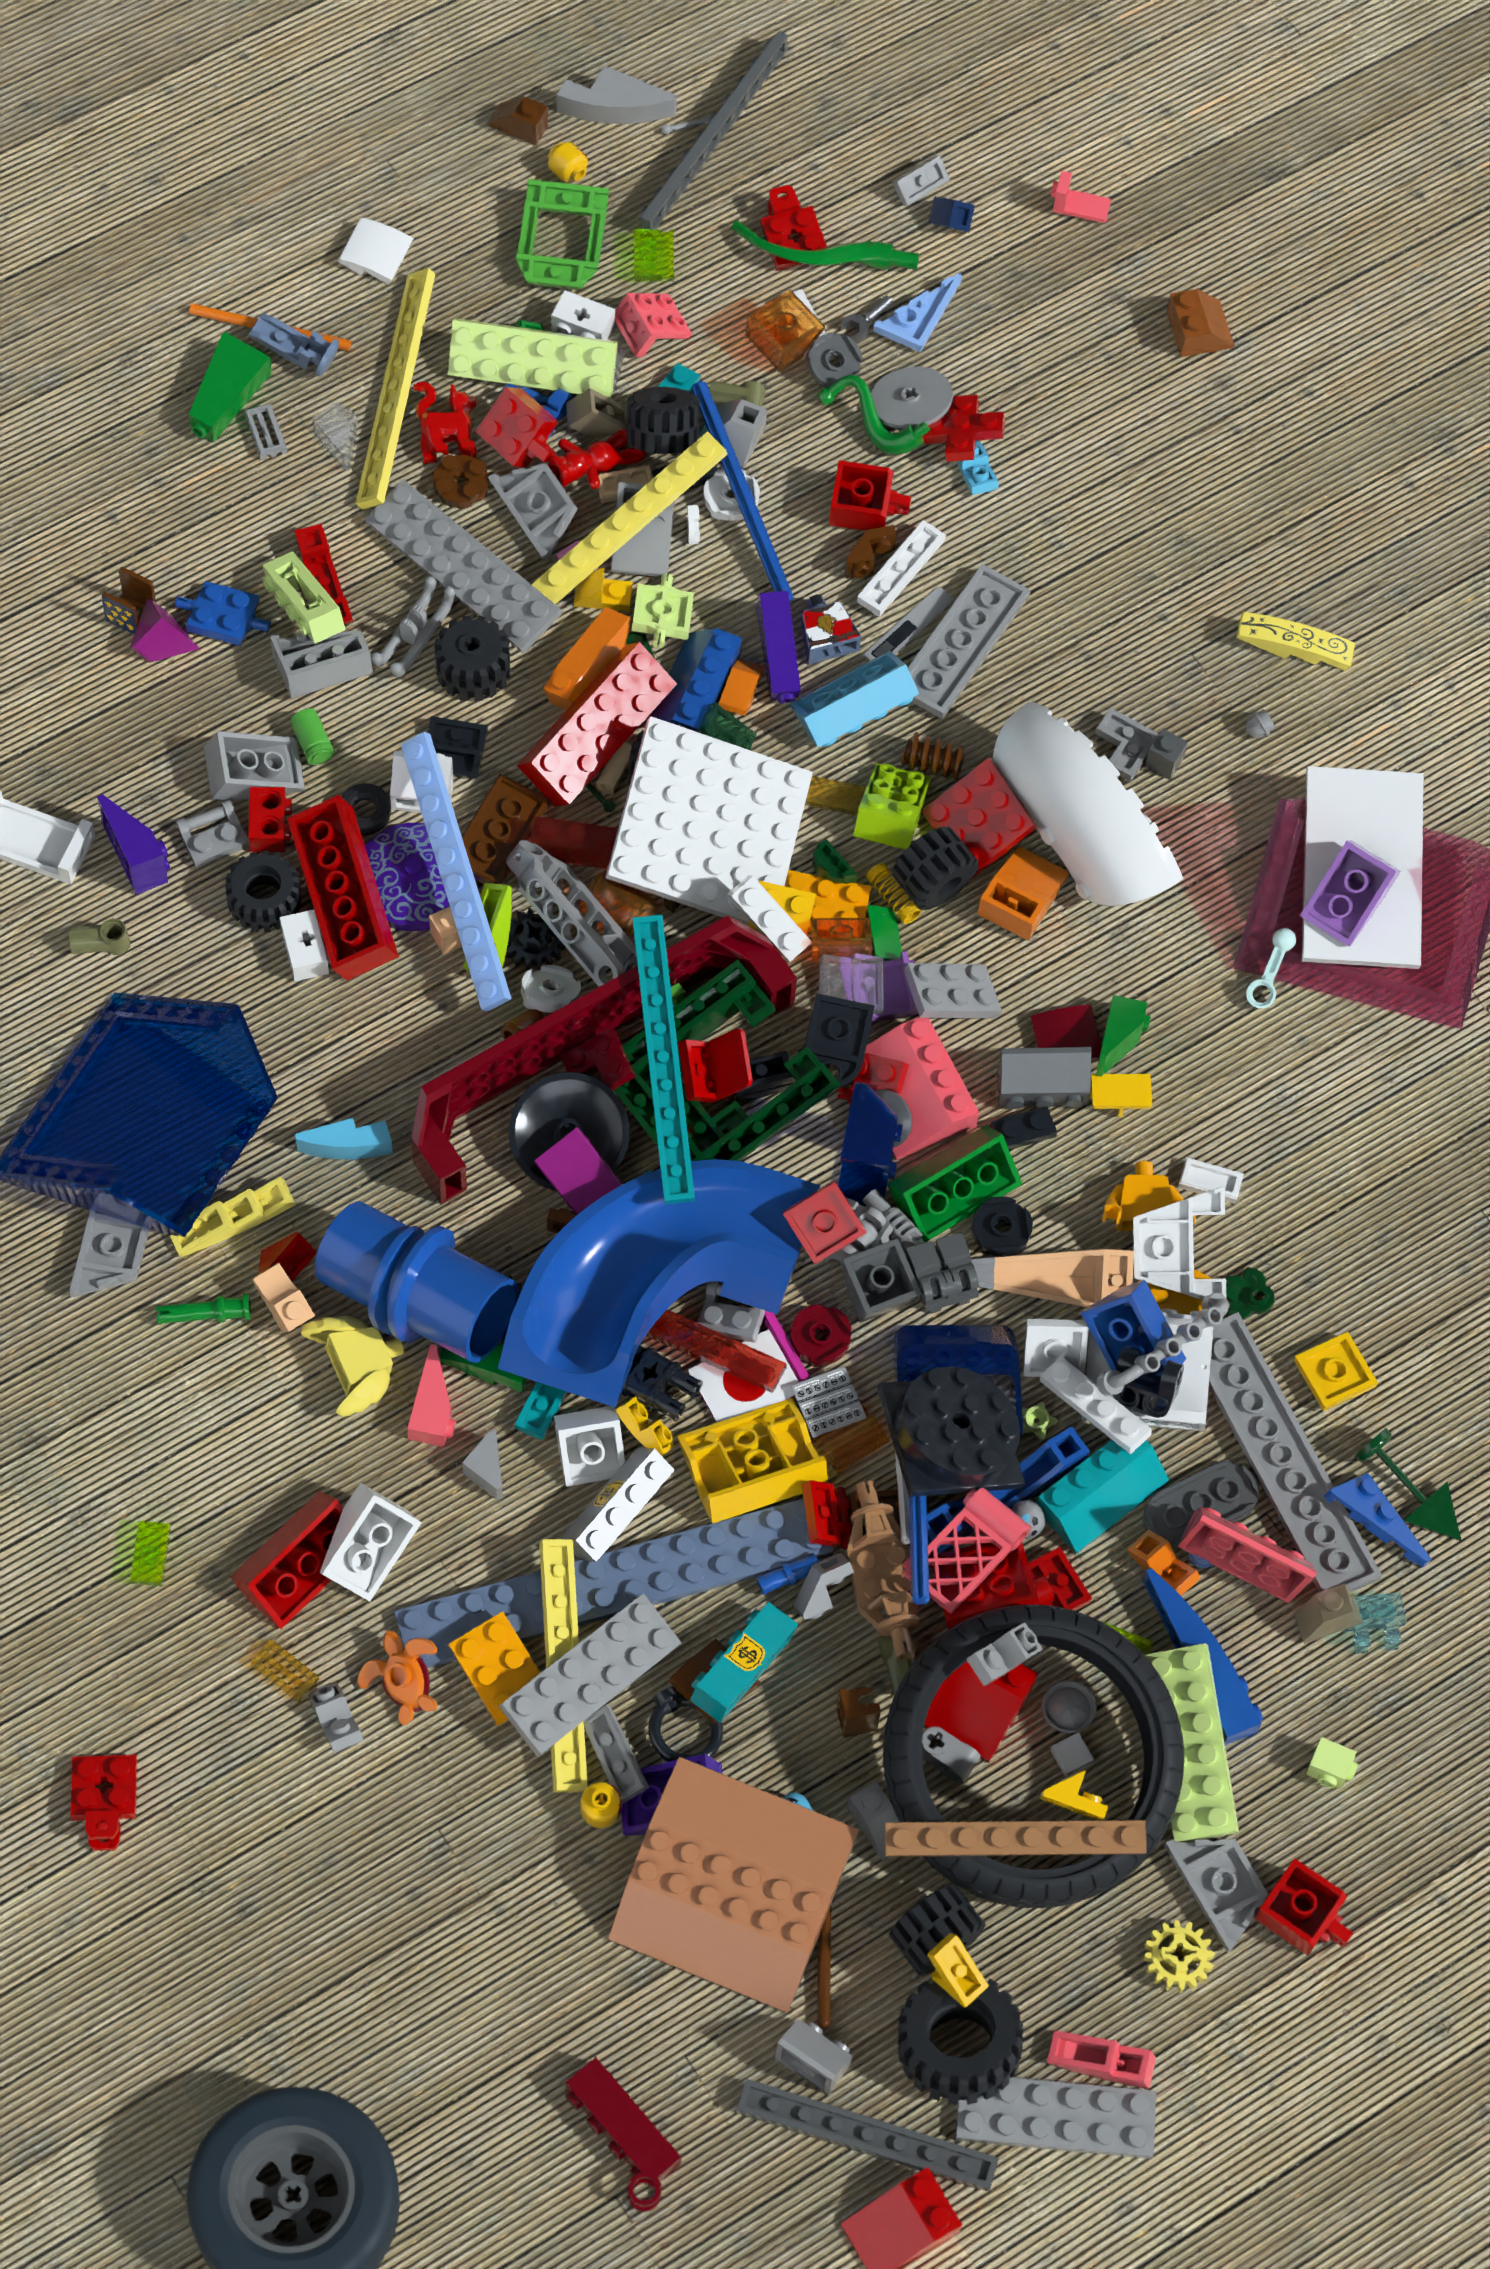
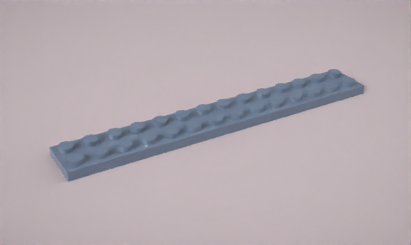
(658, 1568)

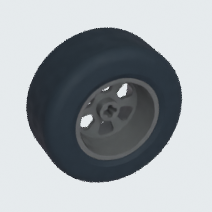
(272, 2130)

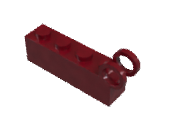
(626, 2128)

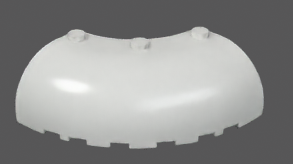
(1083, 809)

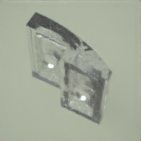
(853, 979)

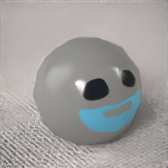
(1032, 1514)

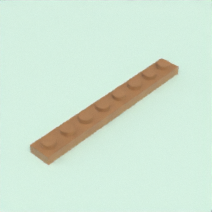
(1015, 1838)

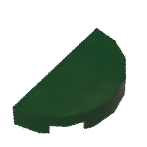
(832, 865)

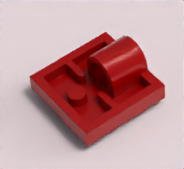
(1058, 1581)

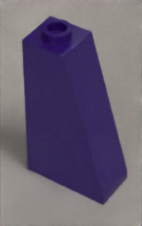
(778, 646)

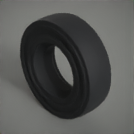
(376, 795)

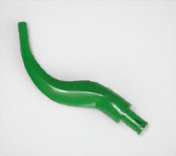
(873, 254)

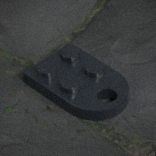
(839, 1034)

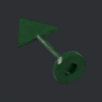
(1435, 1512)

